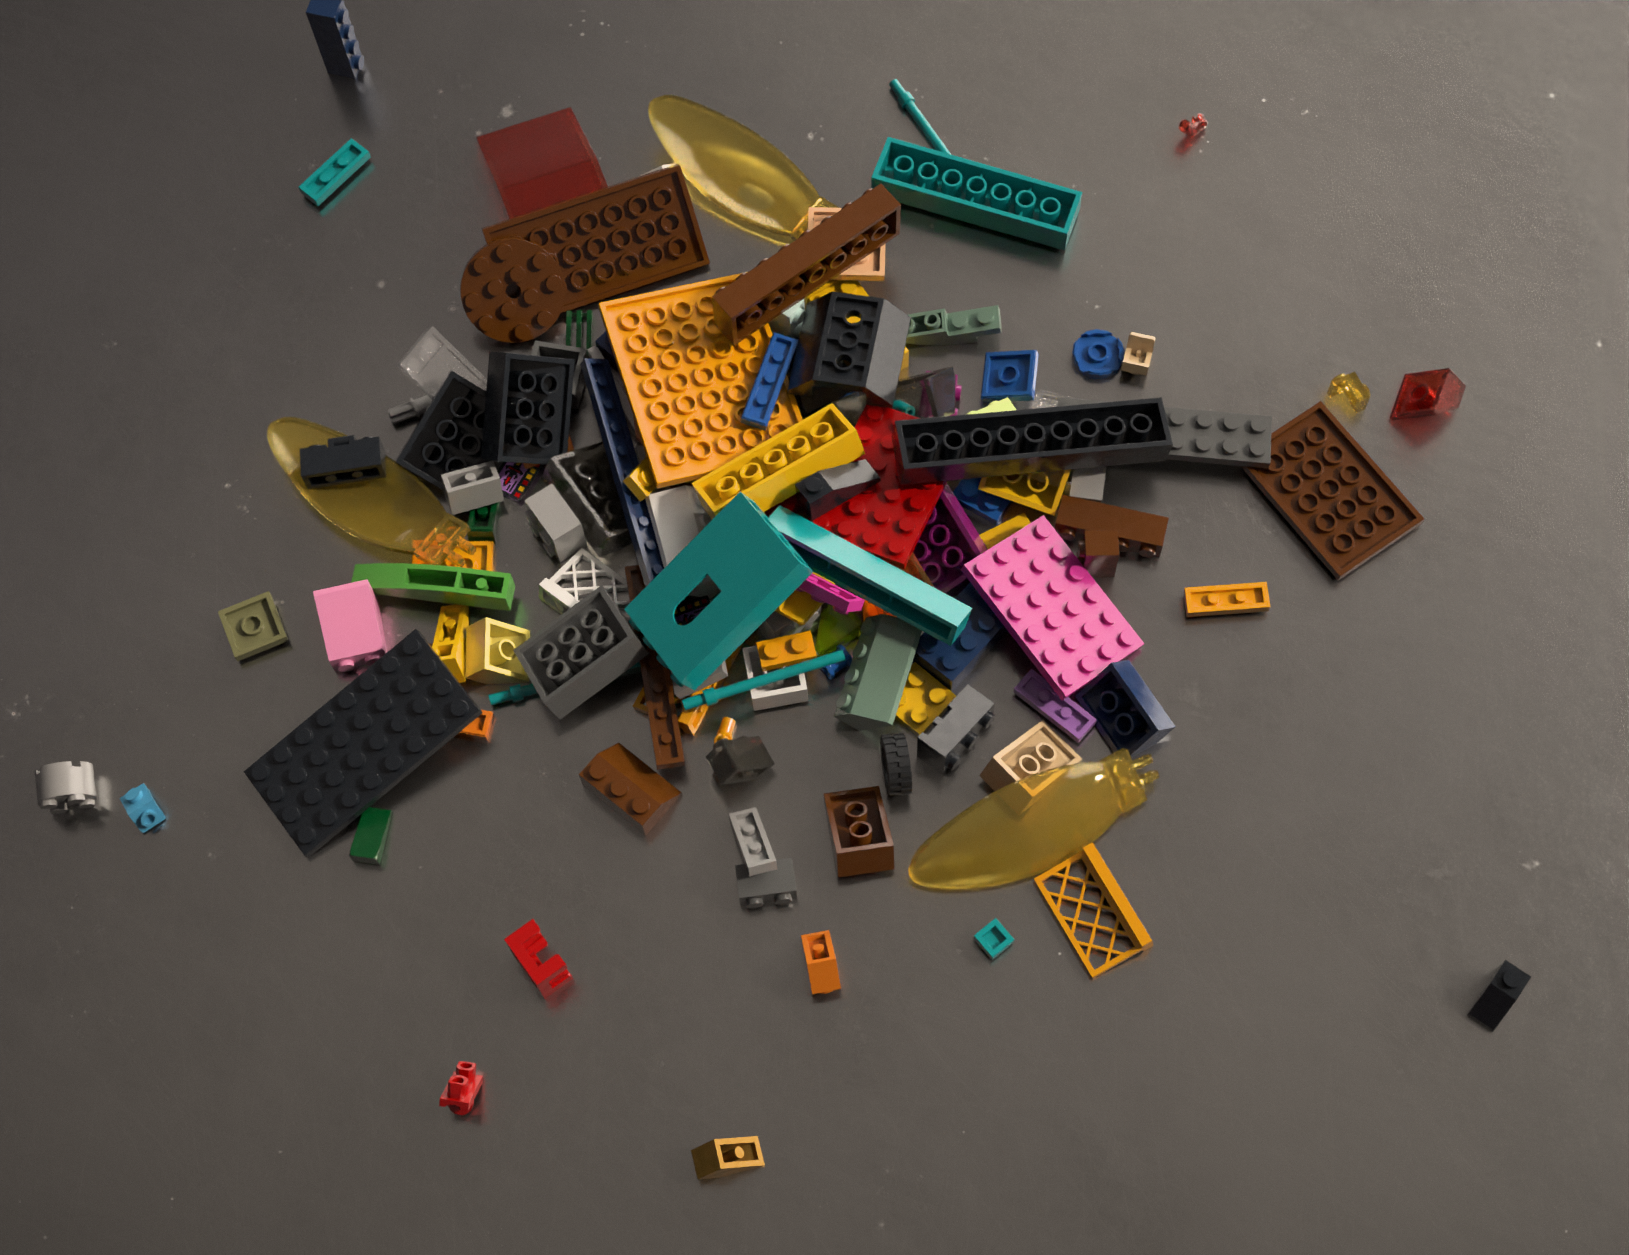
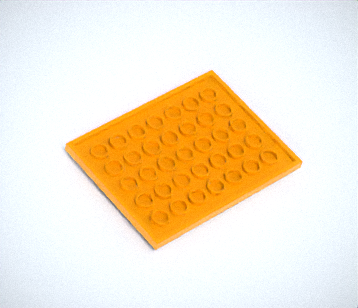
(689, 380)

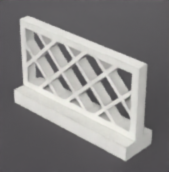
(561, 598)

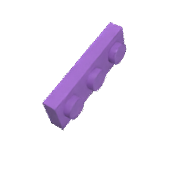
(1063, 714)

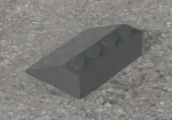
(580, 652)

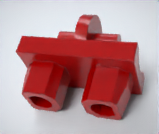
(461, 1089)

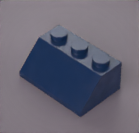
(1125, 709)

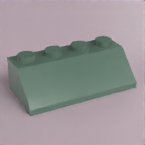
(877, 672)

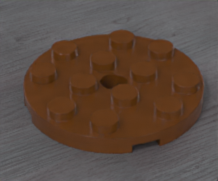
(507, 263)

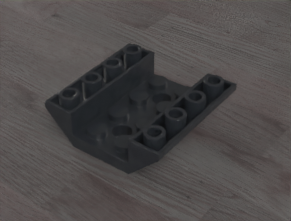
(871, 346)

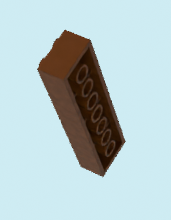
(806, 264)

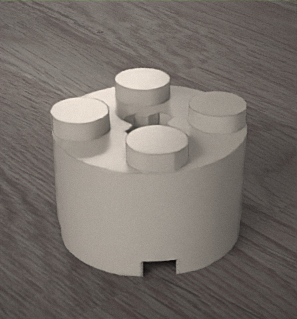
(65, 786)

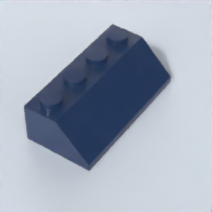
(335, 37)

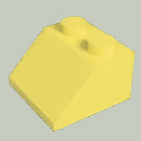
(491, 653)

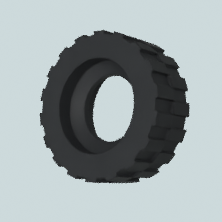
(896, 764)

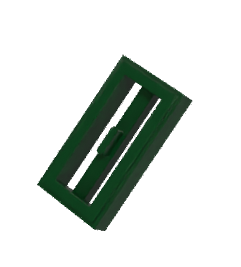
(579, 316)

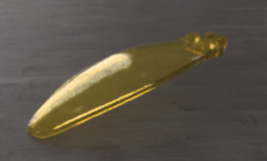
(735, 166)
(384, 512)
(1031, 823)

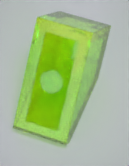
(835, 630)

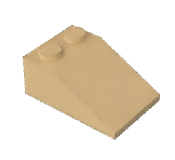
(1029, 754)

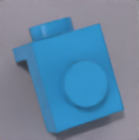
(142, 808)

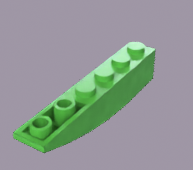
(439, 584)

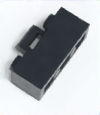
(343, 461)

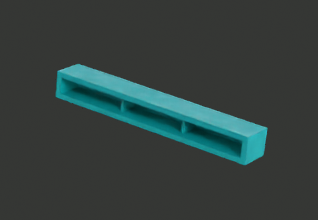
(873, 578)

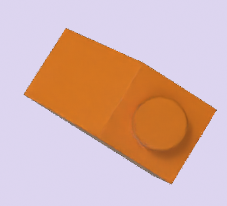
(820, 962)

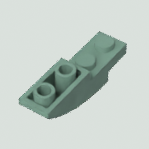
(953, 328)

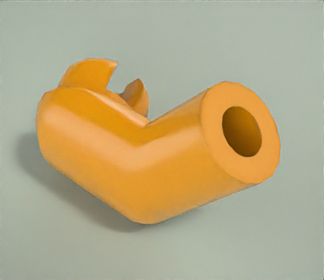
(725, 729)

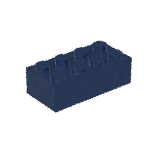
(955, 662)

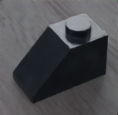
(1499, 995)

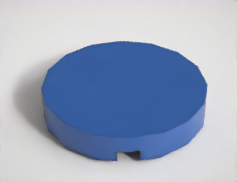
(1098, 354)

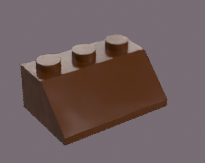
(629, 787)

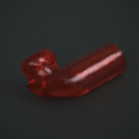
(1197, 126)

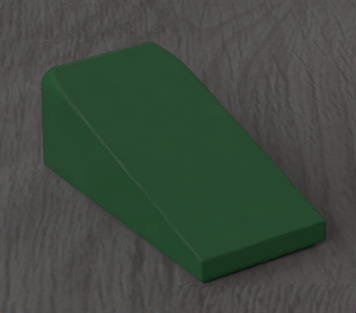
(483, 523)
(371, 836)

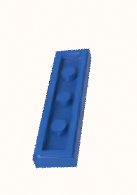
(769, 381)

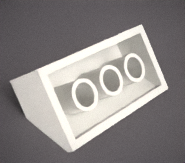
(676, 522)

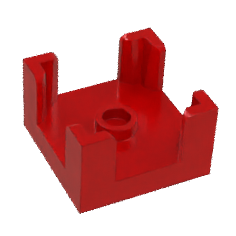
(524, 946)

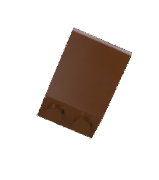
(859, 831)

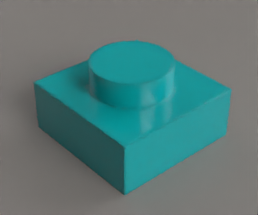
(993, 938)

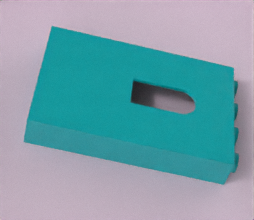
(749, 566)

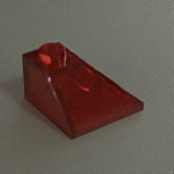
(1428, 394)

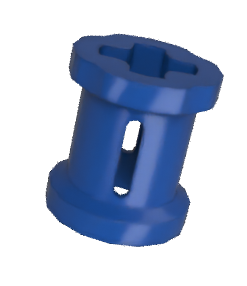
(831, 670)

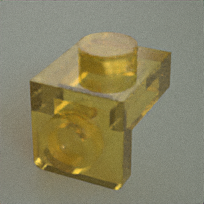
(1356, 392)

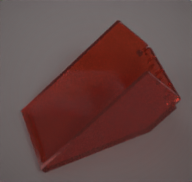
(540, 163)

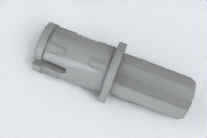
(409, 409)

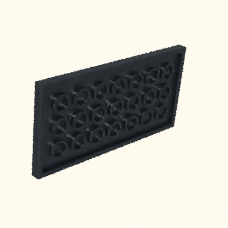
(362, 742)

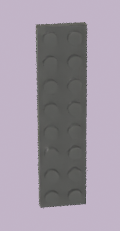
(1213, 435)

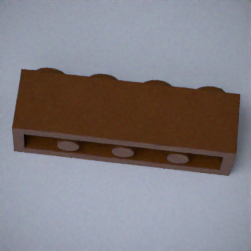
(1136, 529)

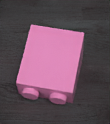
(351, 625)

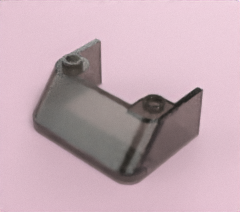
(929, 393)

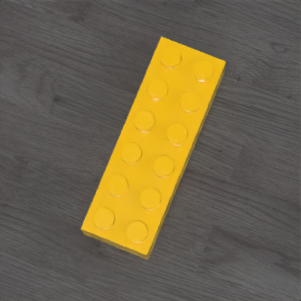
(775, 466)

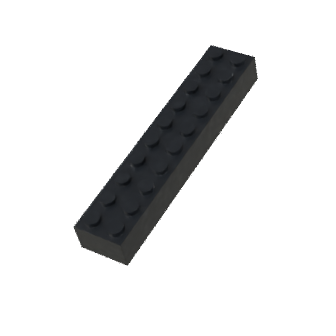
(1031, 440)

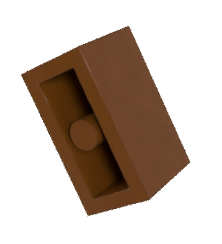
(1099, 552)

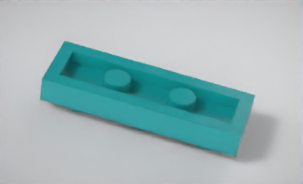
(334, 172)

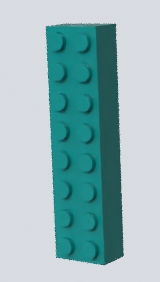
(977, 193)

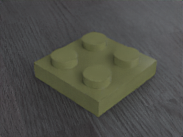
(253, 626)

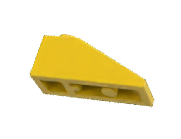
(451, 638)

